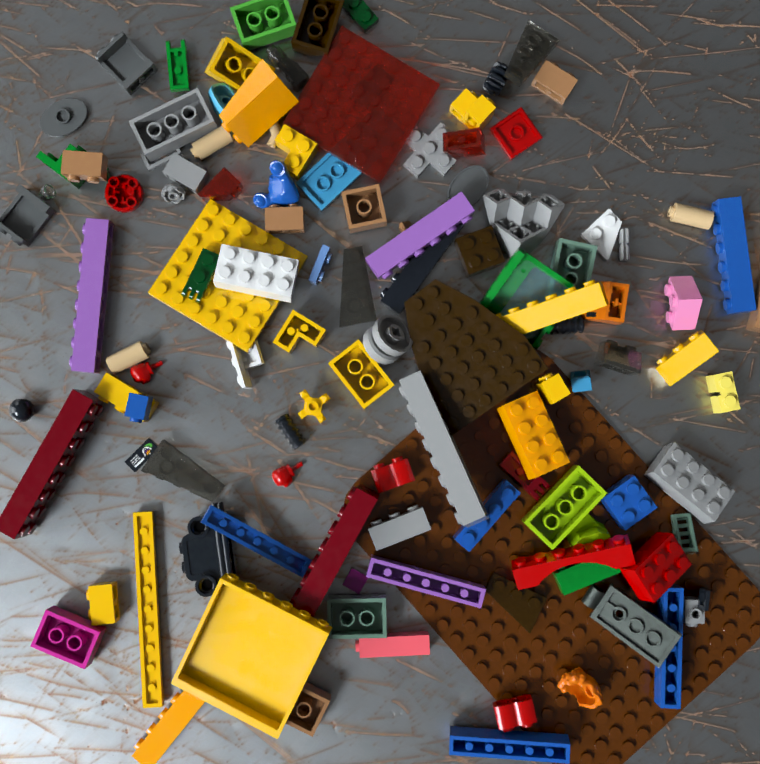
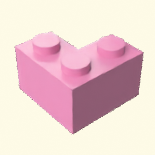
(683, 301)

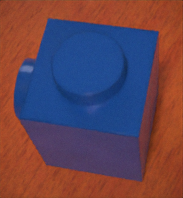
(138, 407)

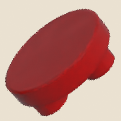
(124, 193)

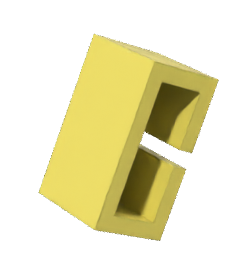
(728, 396)

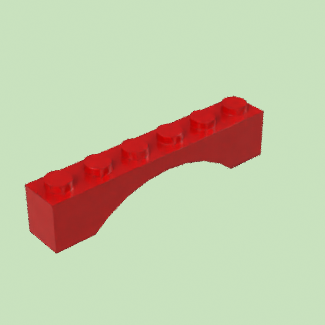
(611, 552)

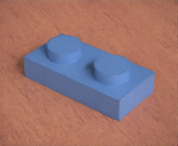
(323, 258)

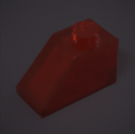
(464, 142)
(222, 187)

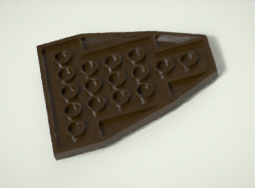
(467, 353)

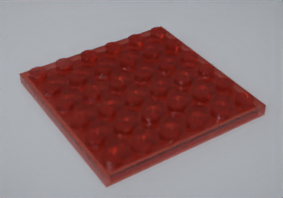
(361, 104)

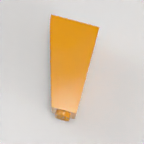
(257, 105)

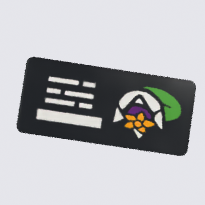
(141, 455)

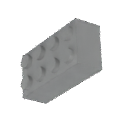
(173, 125)
(689, 483)

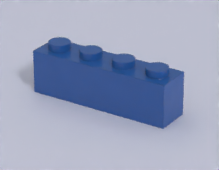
(495, 505)

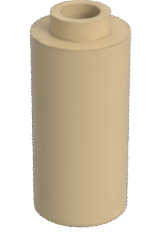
(211, 143)
(691, 216)
(128, 357)

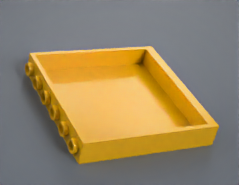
(251, 654)

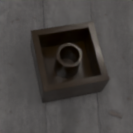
(479, 251)

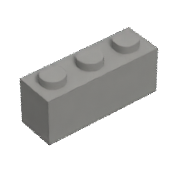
(398, 527)

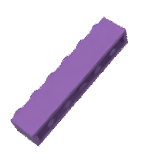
(419, 236)
(426, 581)

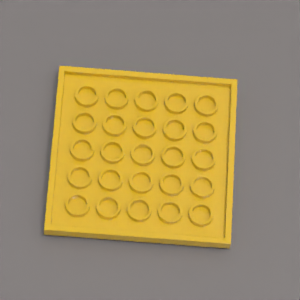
(224, 312)

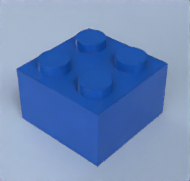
(627, 502)

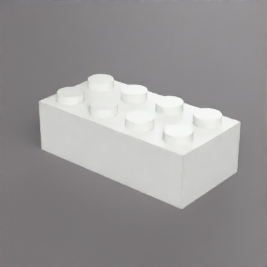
(256, 273)

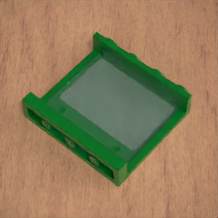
(522, 282)

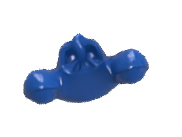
(281, 187)

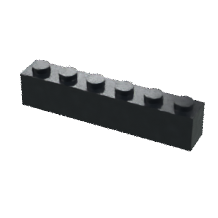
(414, 274)

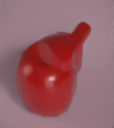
(142, 371)
(284, 474)

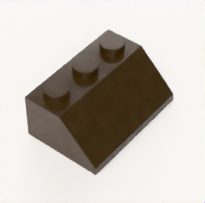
(316, 26)

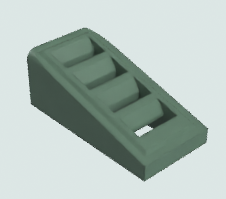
(693, 548)

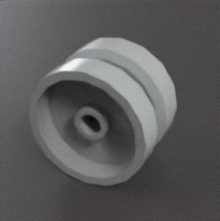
(387, 339)

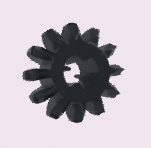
(495, 80)

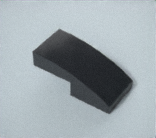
(705, 598)

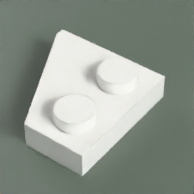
(603, 233)

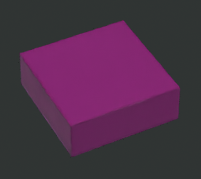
(355, 580)

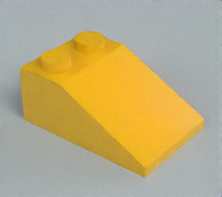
(232, 63)

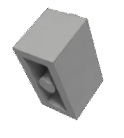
(186, 173)

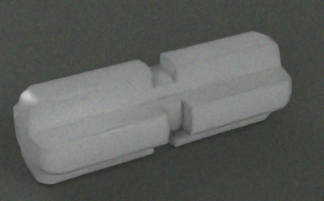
(624, 240)

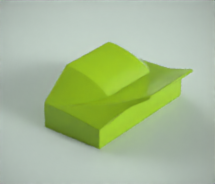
(587, 531)

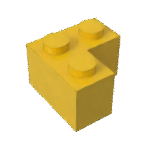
(473, 110)
(299, 149)
(298, 327)

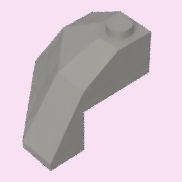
(521, 218)

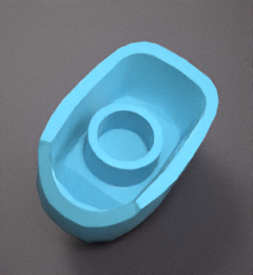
(219, 96)

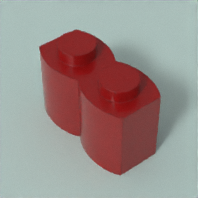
(392, 475)
(514, 712)

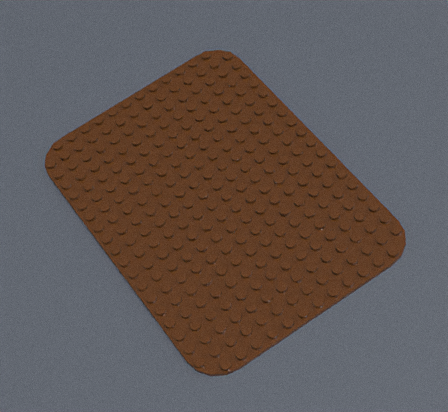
(564, 636)

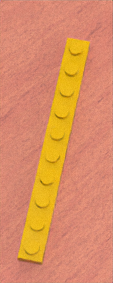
(148, 609)

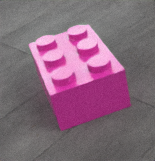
(68, 637)

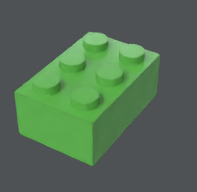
(263, 22)

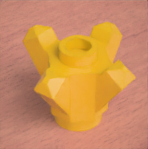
(313, 406)

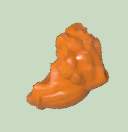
(583, 687)

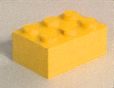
(361, 374)

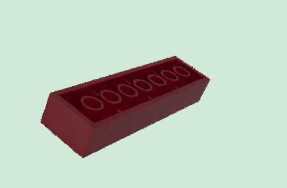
(50, 463)
(334, 549)

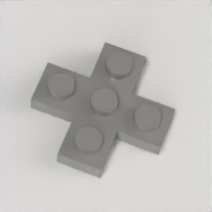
(428, 151)

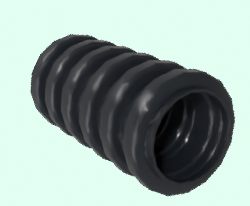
(569, 325)
(290, 432)

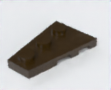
(521, 604)

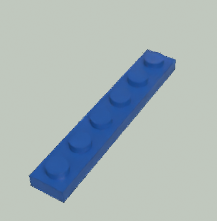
(256, 541)

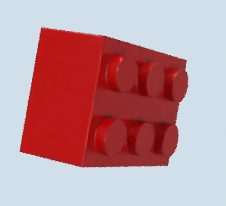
(657, 567)

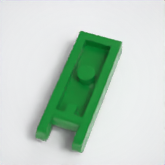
(178, 67)

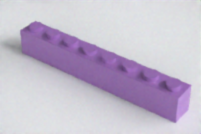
(92, 295)

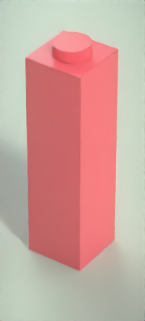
(395, 645)

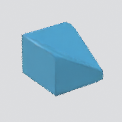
(581, 381)

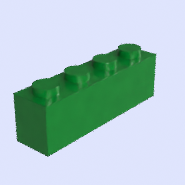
(581, 575)

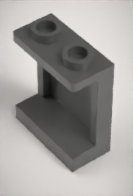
(126, 63)
(25, 217)

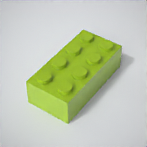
(564, 506)

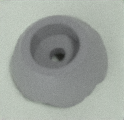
(173, 193)

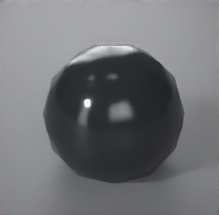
(21, 410)

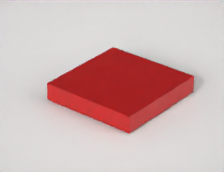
(516, 133)

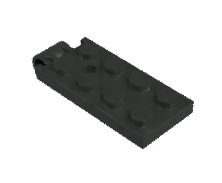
(636, 628)

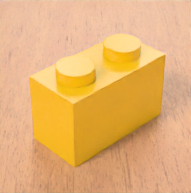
(552, 388)
(103, 603)

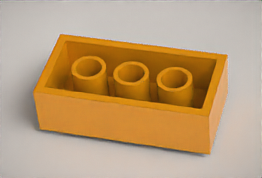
(533, 435)

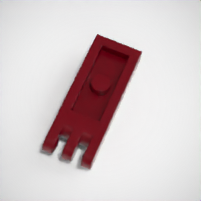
(512, 466)

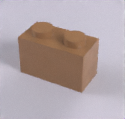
(554, 81)
(84, 166)
(284, 219)

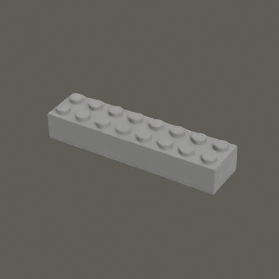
(446, 455)

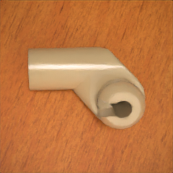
(274, 130)

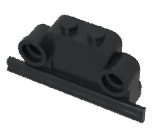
(206, 555)

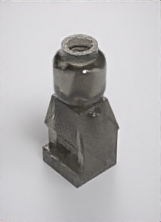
(290, 69)

